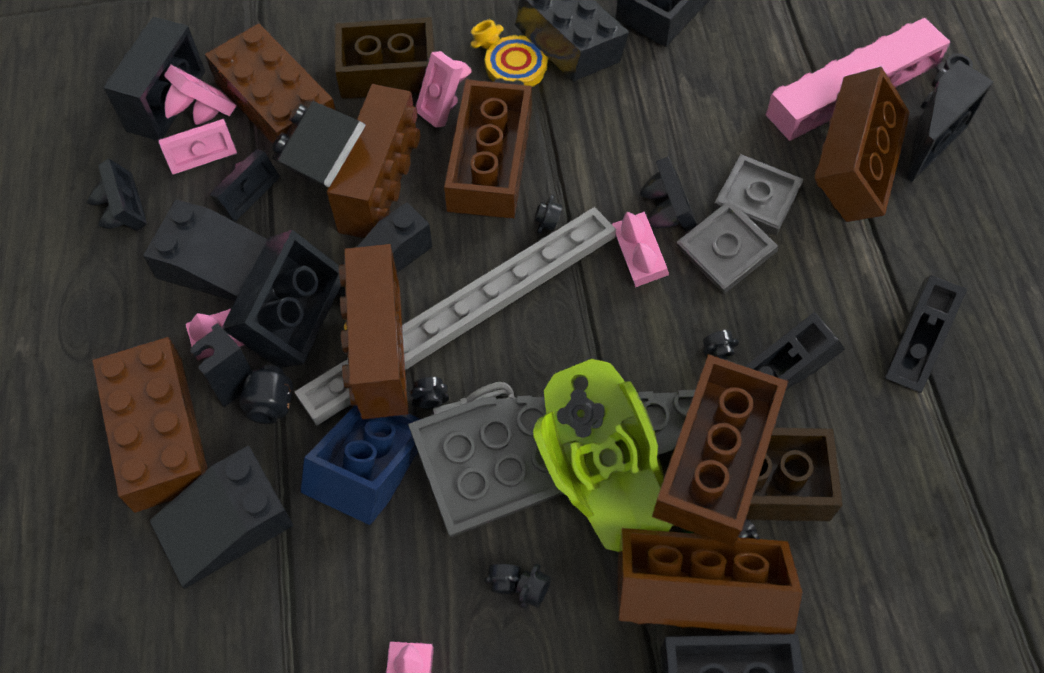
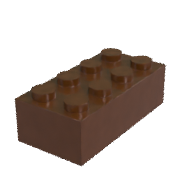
(263, 80)
(863, 145)
(489, 149)
(376, 163)
(373, 332)
(149, 423)
(720, 450)
(707, 583)

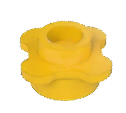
(485, 34)

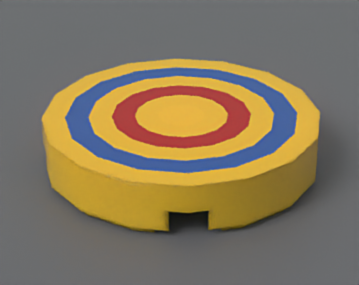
(516, 59)

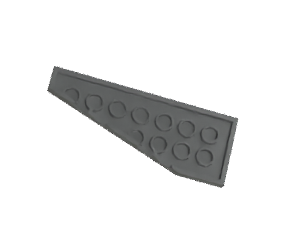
(488, 462)

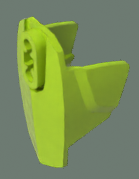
(614, 470)

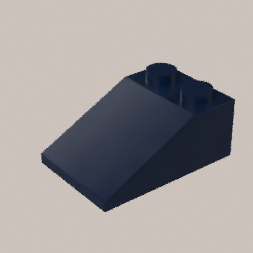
(360, 464)

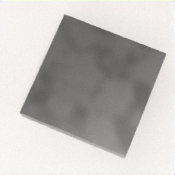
(760, 192)
(727, 246)

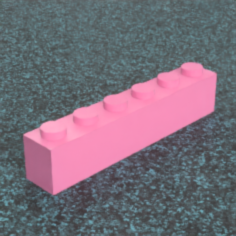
(813, 97)

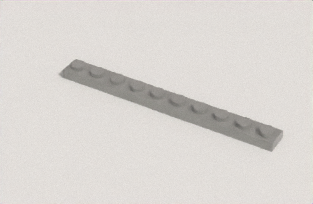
(473, 304)

